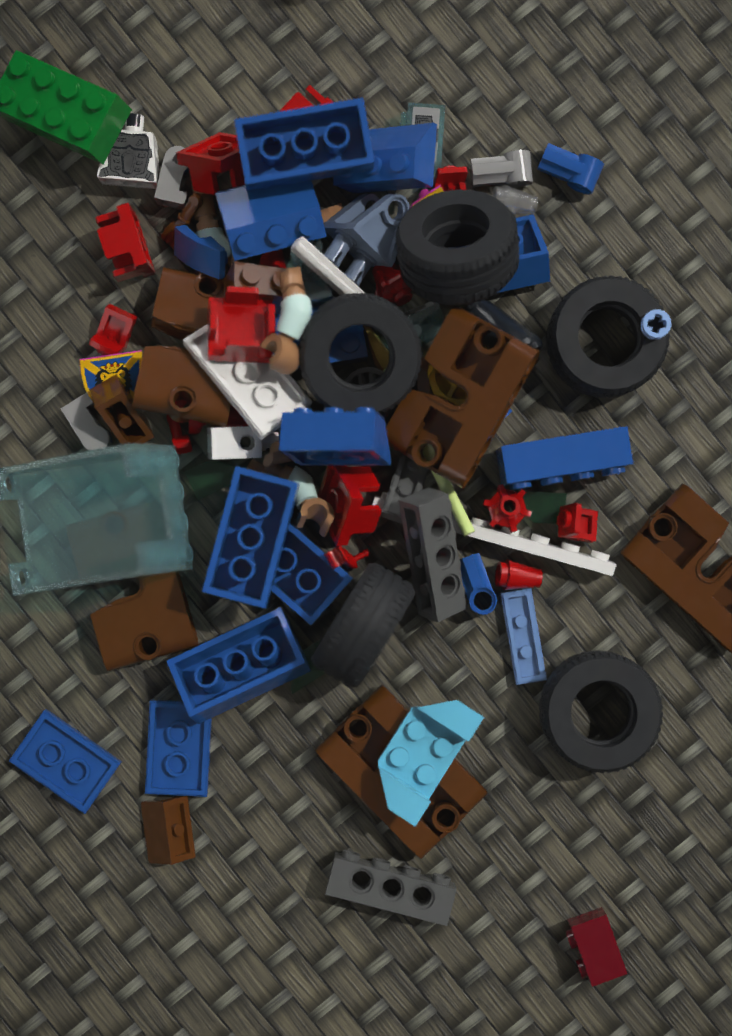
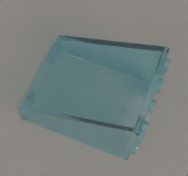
(99, 517)

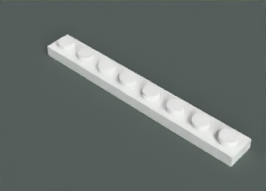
(536, 545)

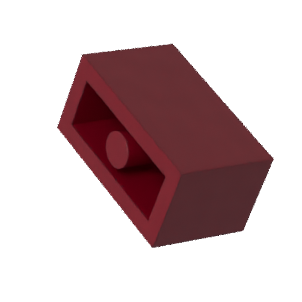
(596, 947)

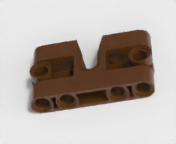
(172, 372)
(490, 384)
(676, 560)
(154, 611)
(356, 763)

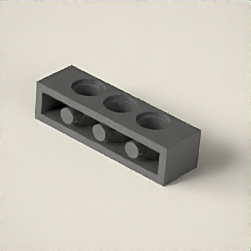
(433, 554)
(434, 908)

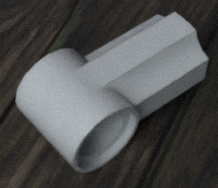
(510, 169)

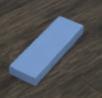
(523, 636)

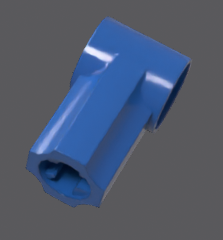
(578, 171)
(475, 581)

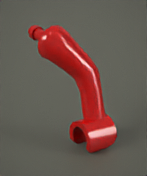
(181, 442)
(340, 556)

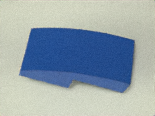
(200, 253)

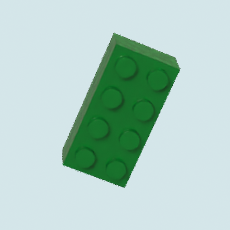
(61, 107)

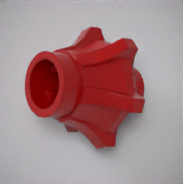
(391, 284)
(499, 515)

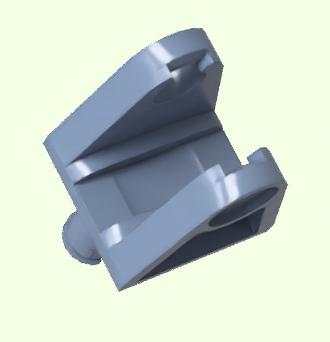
(365, 234)

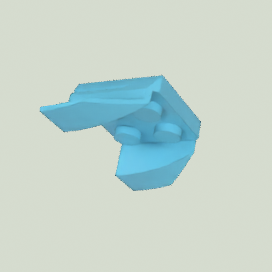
(422, 754)

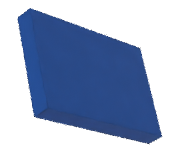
(177, 751)
(65, 761)

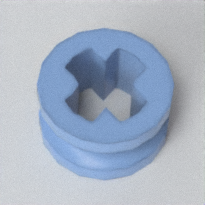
(647, 331)

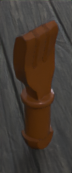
(184, 218)

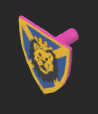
(100, 368)

